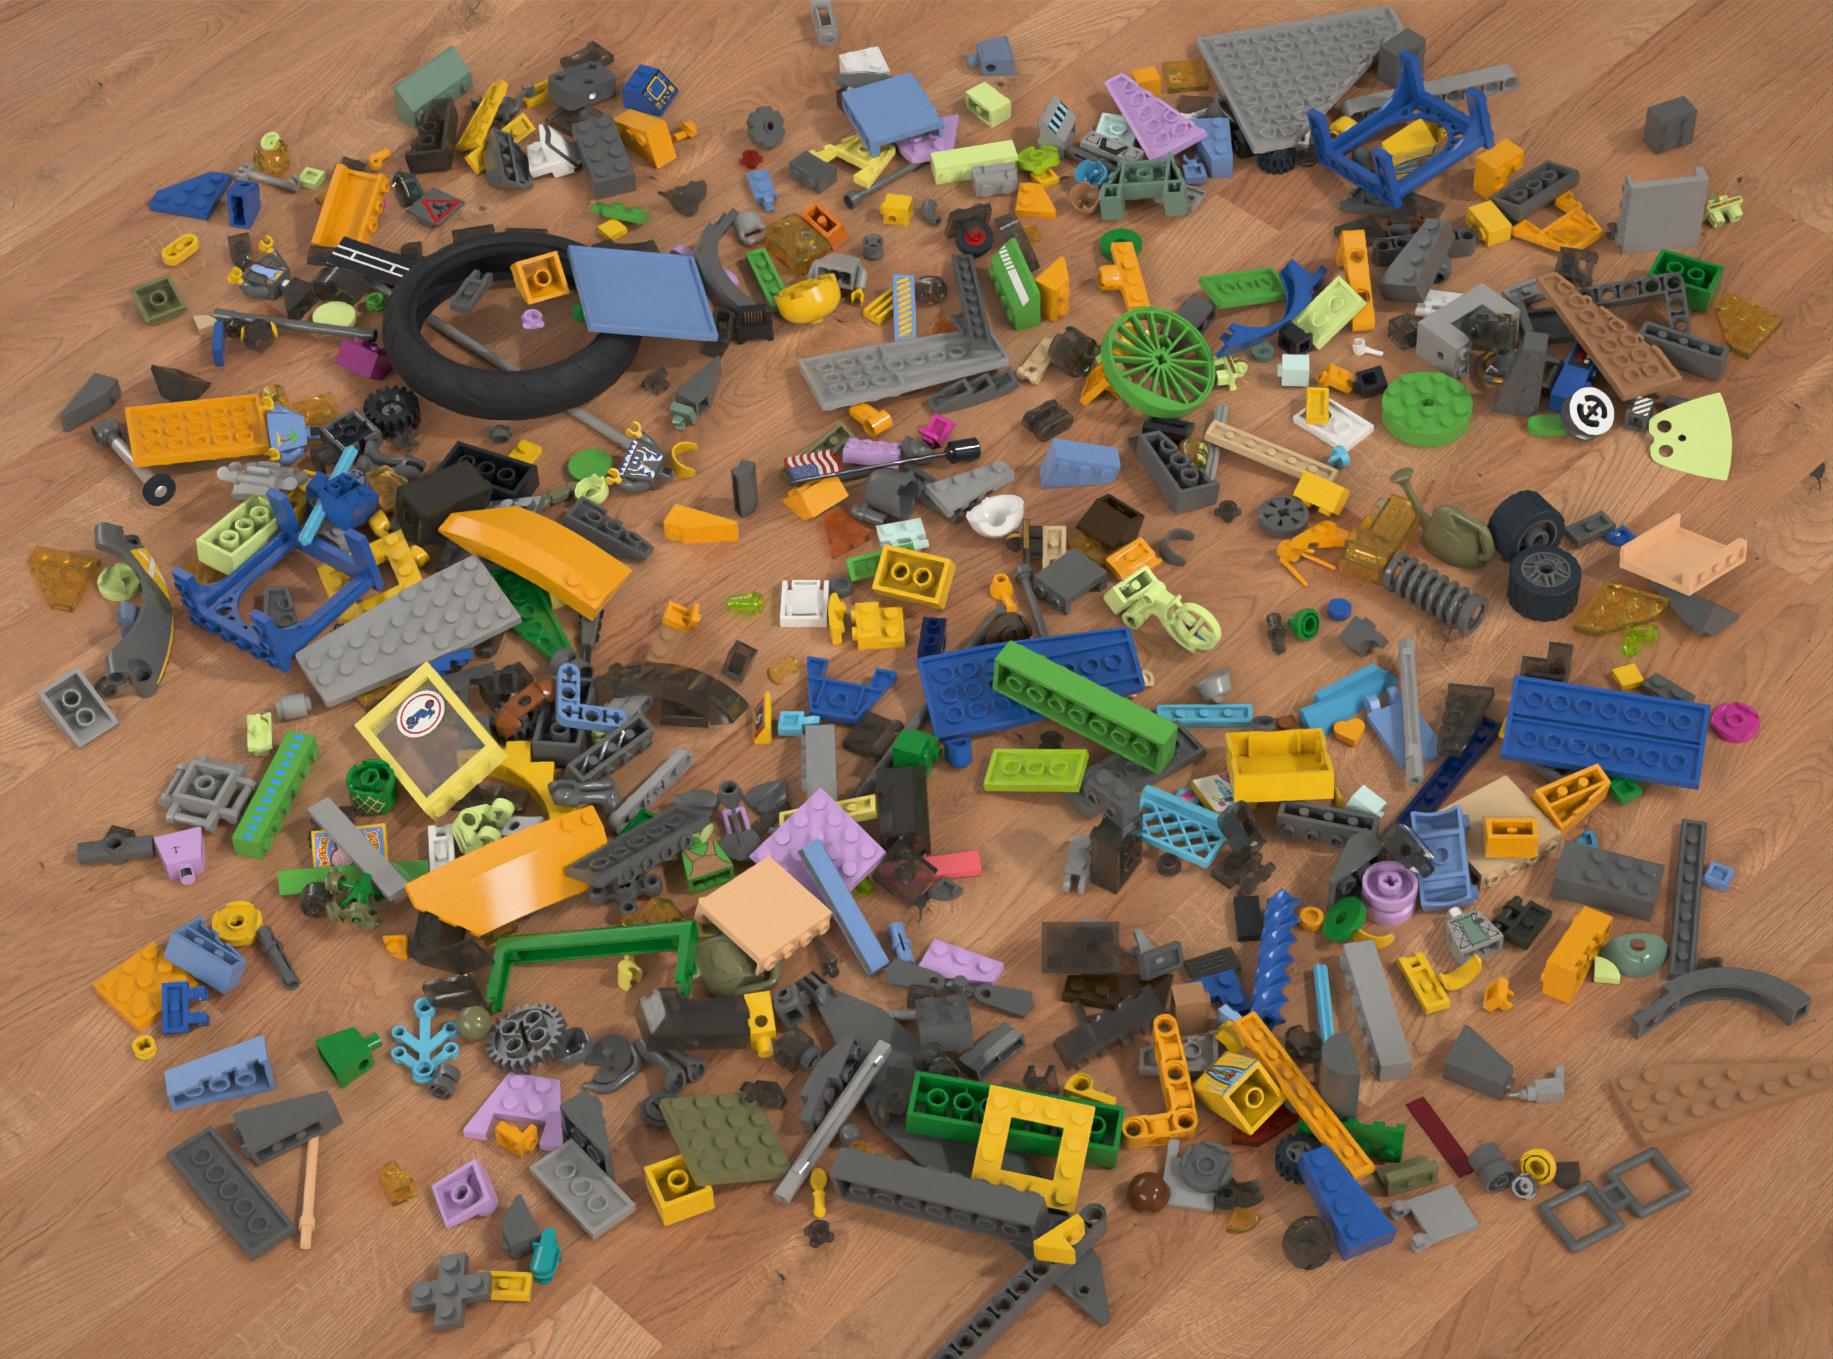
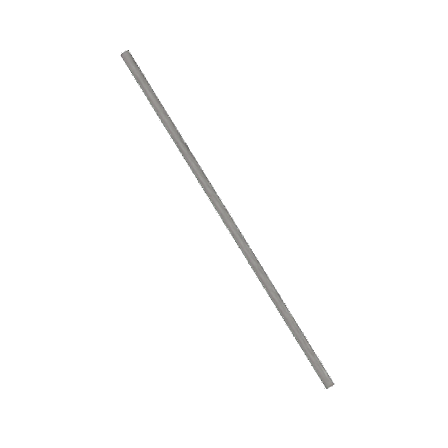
(504, 365)

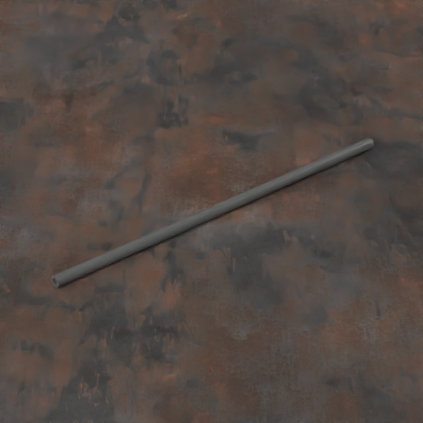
(921, 714)

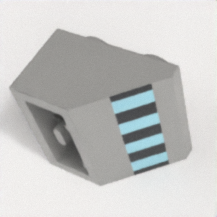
(1057, 126)

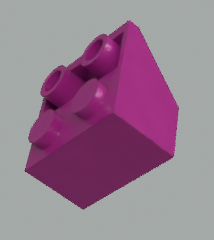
(364, 358)

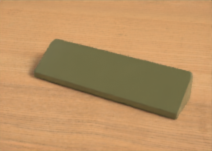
(833, 439)

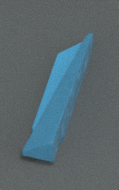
(1345, 698)

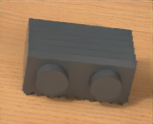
(812, 172)

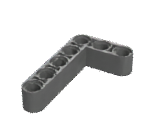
(1641, 295)

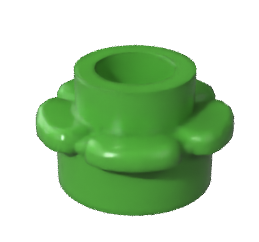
(375, 302)

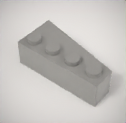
(819, 760)

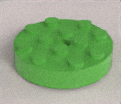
(1426, 409)

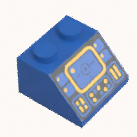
(649, 91)

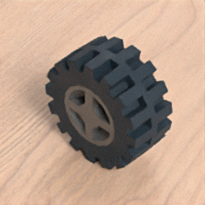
(1277, 161)
(1289, 1154)

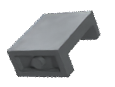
(1543, 321)
(1069, 579)

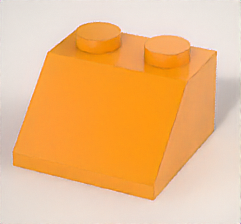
(540, 278)
(1054, 291)

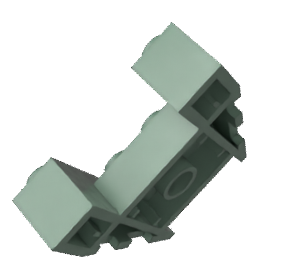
(1144, 180)

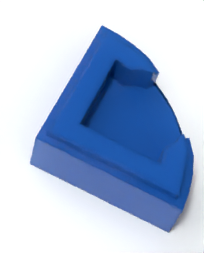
(1619, 536)

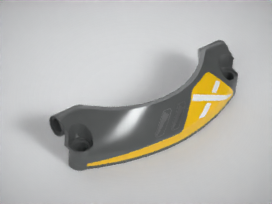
(148, 645)

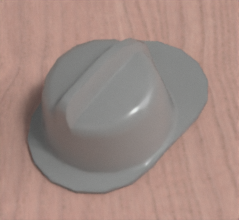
(1215, 684)

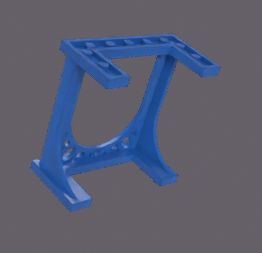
(1399, 108)
(263, 638)

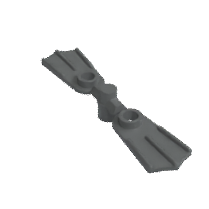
(1005, 999)

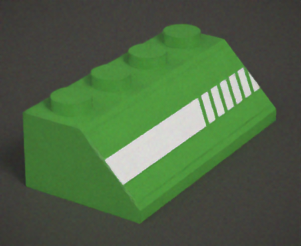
(1015, 286)

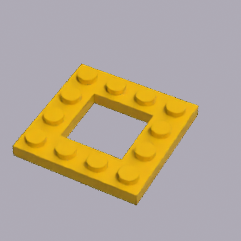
(391, 548)
(1073, 1117)

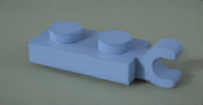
(762, 188)

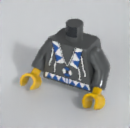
(642, 464)

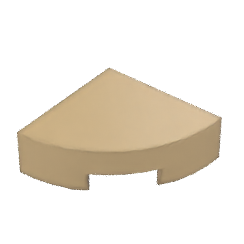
(204, 323)

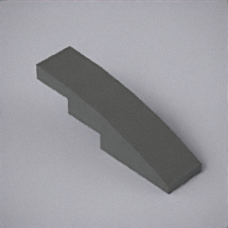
(969, 394)

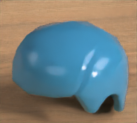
(1092, 172)

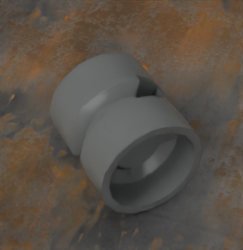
(567, 655)
(1492, 1167)

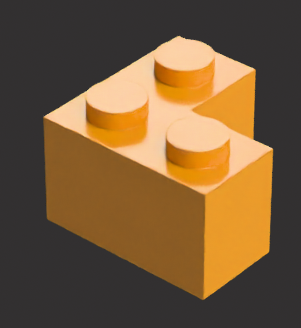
(1495, 166)

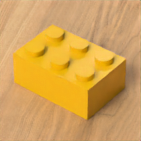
(914, 577)

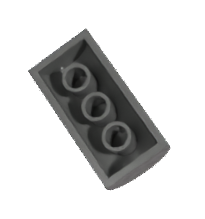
(1534, 190)
(1339, 1076)

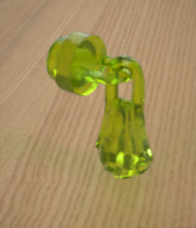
(1631, 643)

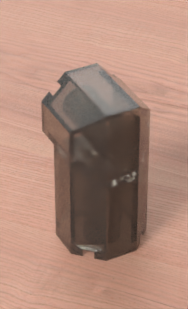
(904, 807)
(691, 1024)

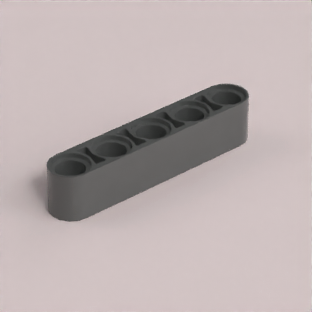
(1388, 248)

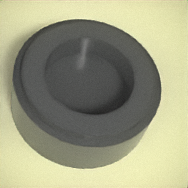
(842, 586)

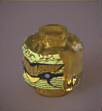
(1195, 449)

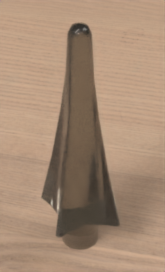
(827, 959)

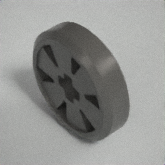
(1283, 516)

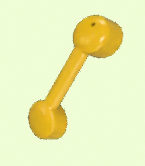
(380, 526)

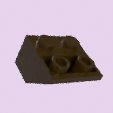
(1111, 522)

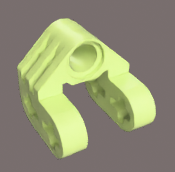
(486, 818)

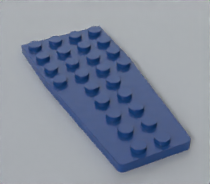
(961, 681)

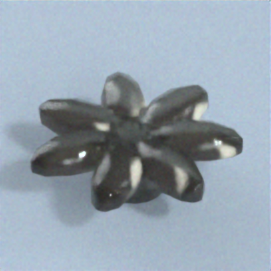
(405, 440)

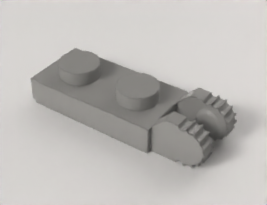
(1078, 864)

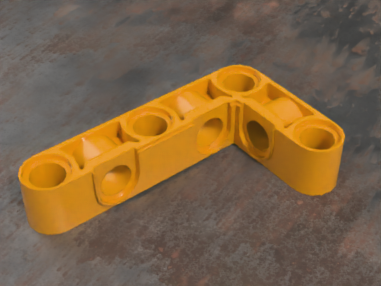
(1352, 255)
(1178, 1094)

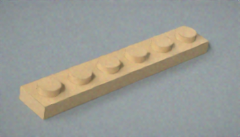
(1266, 452)

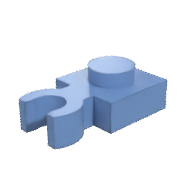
(1193, 171)

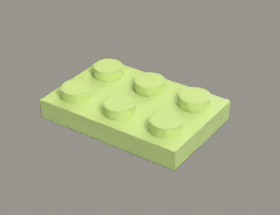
(1329, 311)

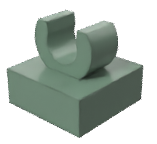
(682, 415)

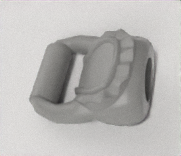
(747, 223)

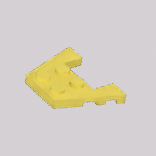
(855, 152)

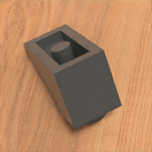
(519, 1230)

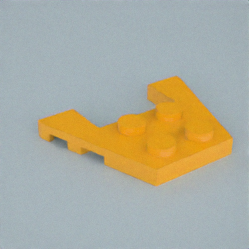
(1572, 230)

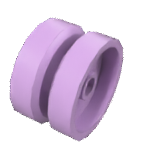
(1389, 893)

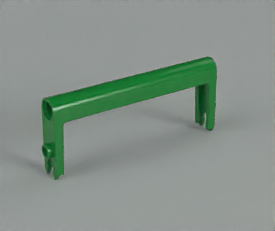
(594, 943)

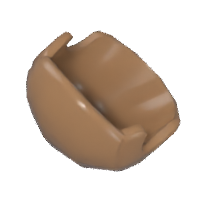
(1085, 198)

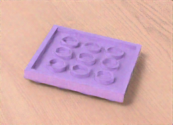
(844, 840)

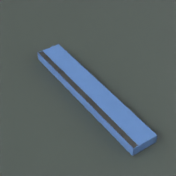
(844, 908)

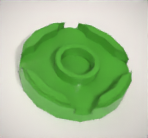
(589, 462)

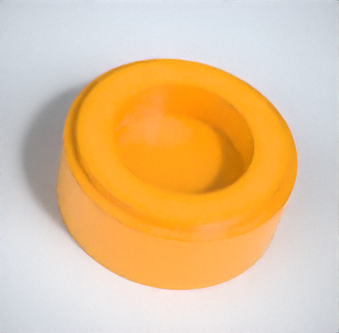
(1311, 918)

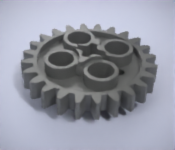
(544, 1031)

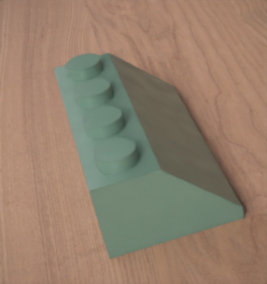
(437, 79)

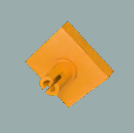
(1096, 383)

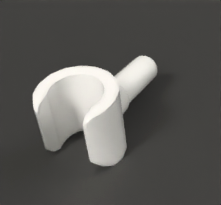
(1360, 348)

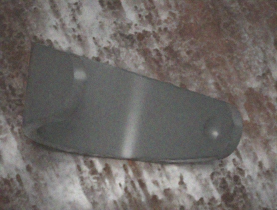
(1167, 553)

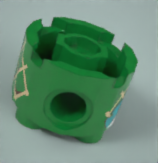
(372, 787)

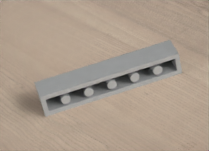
(1376, 1011)

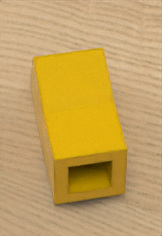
(1229, 1037)

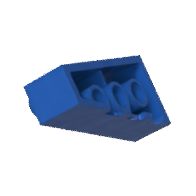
(1344, 1205)

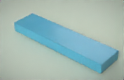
(1208, 715)

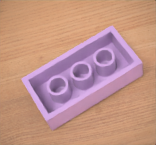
(871, 452)

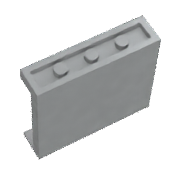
(1661, 213)

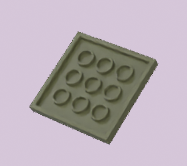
(724, 1139)

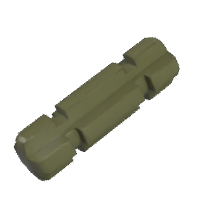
(559, 494)

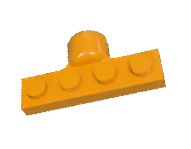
(1124, 276)

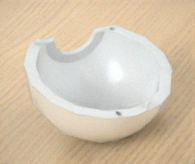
(997, 516)

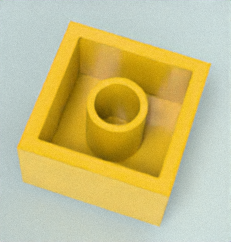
(676, 1191)

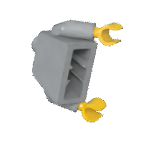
(847, 272)

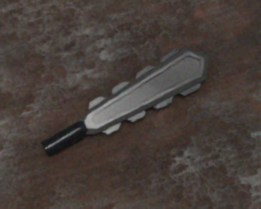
(589, 634)

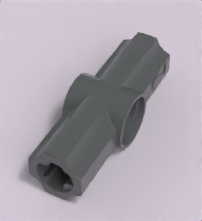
(116, 849)

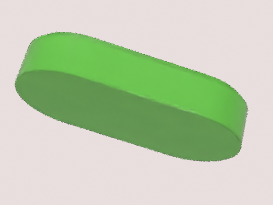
(1546, 425)

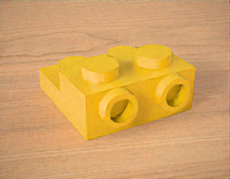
(877, 626)

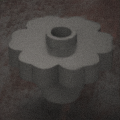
(765, 127)

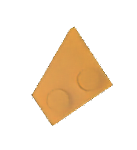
(1034, 202)

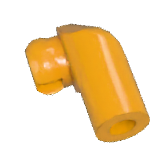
(376, 159)

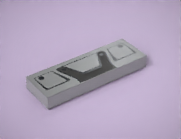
(1110, 147)

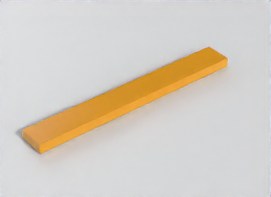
(1302, 1095)

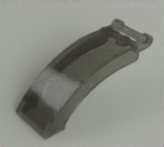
(676, 683)

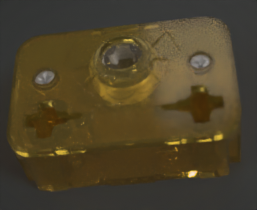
(795, 243)

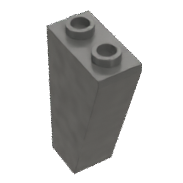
(285, 1125)

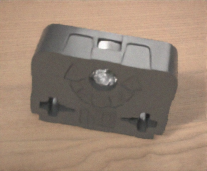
(581, 85)

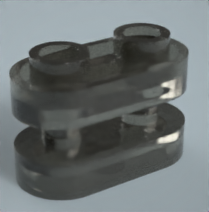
(1047, 420)

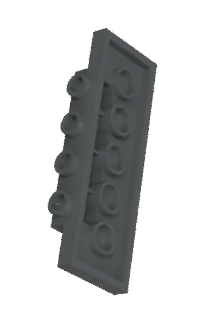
(639, 848)

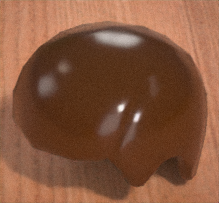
(1148, 1192)

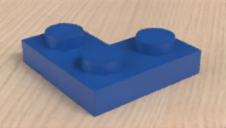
(1227, 990)

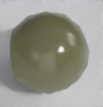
(473, 1022)

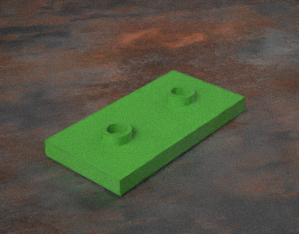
(1243, 287)

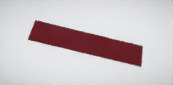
(1440, 1136)

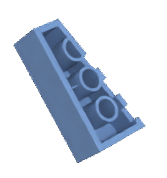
(221, 1076)

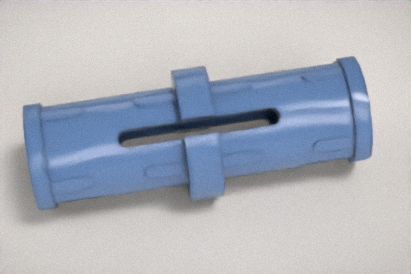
(899, 938)

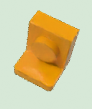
(516, 1141)

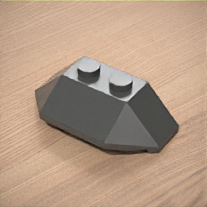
(506, 163)

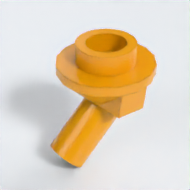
(688, 129)

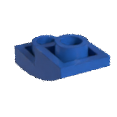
(459, 658)

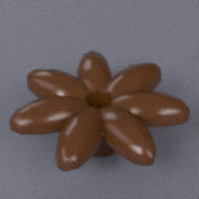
(1418, 220)

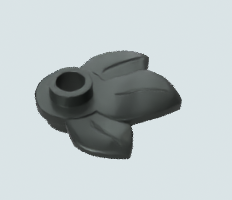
(1238, 1195)

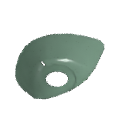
(1629, 961)

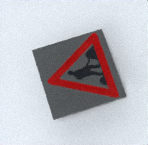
(435, 207)

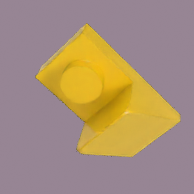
(1056, 1244)

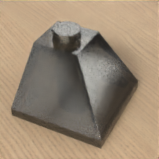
(177, 384)

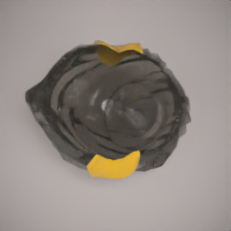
(259, 335)

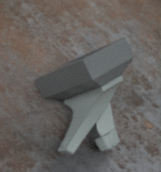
(1156, 960)

